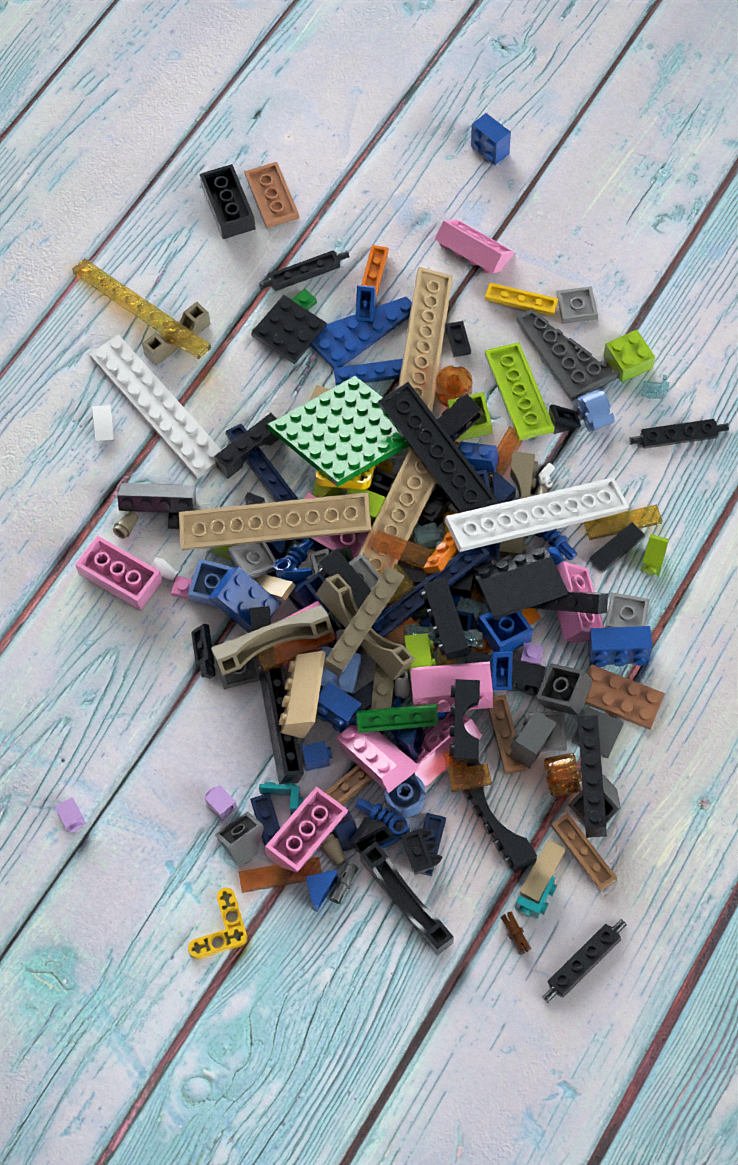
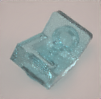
(655, 390)

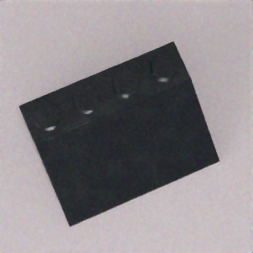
(519, 583)

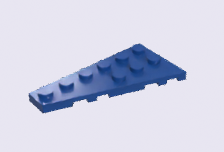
(350, 337)

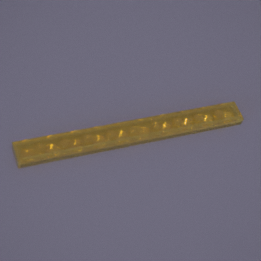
(142, 308)

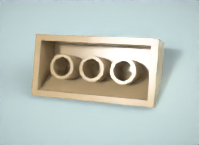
(302, 694)

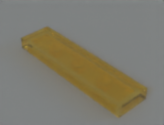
(616, 523)

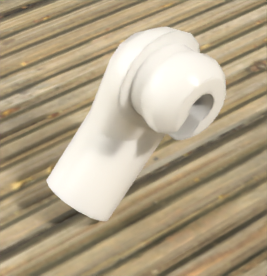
(544, 476)

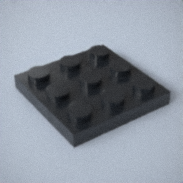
(289, 329)

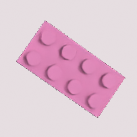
(119, 572)

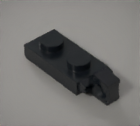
(202, 650)

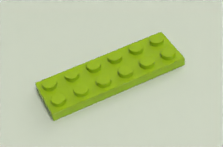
(519, 391)

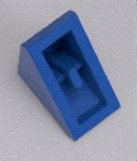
(365, 303)
(501, 670)
(320, 886)

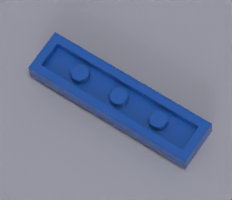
(369, 372)

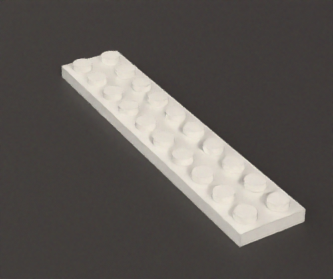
(157, 405)
(536, 514)

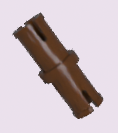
(515, 933)

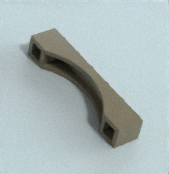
(521, 473)
(363, 621)
(304, 625)
(389, 655)

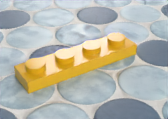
(521, 299)

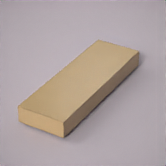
(275, 586)
(542, 871)

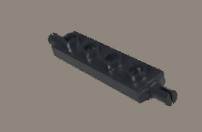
(304, 270)
(679, 433)
(584, 960)

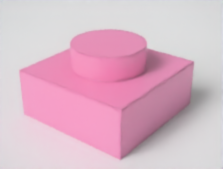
(181, 587)

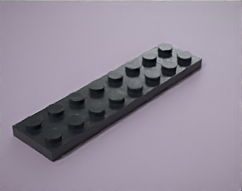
(436, 450)

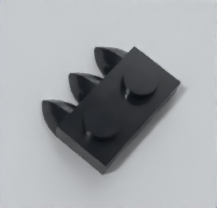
(419, 850)

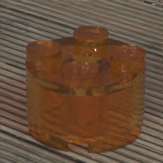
(453, 383)
(562, 775)

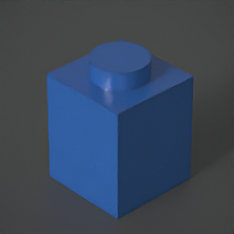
(316, 755)

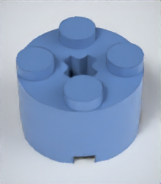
(596, 410)
(410, 805)

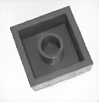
(564, 689)
(531, 739)

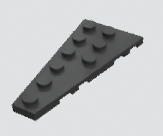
(568, 361)

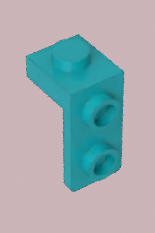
(287, 789)
(526, 907)

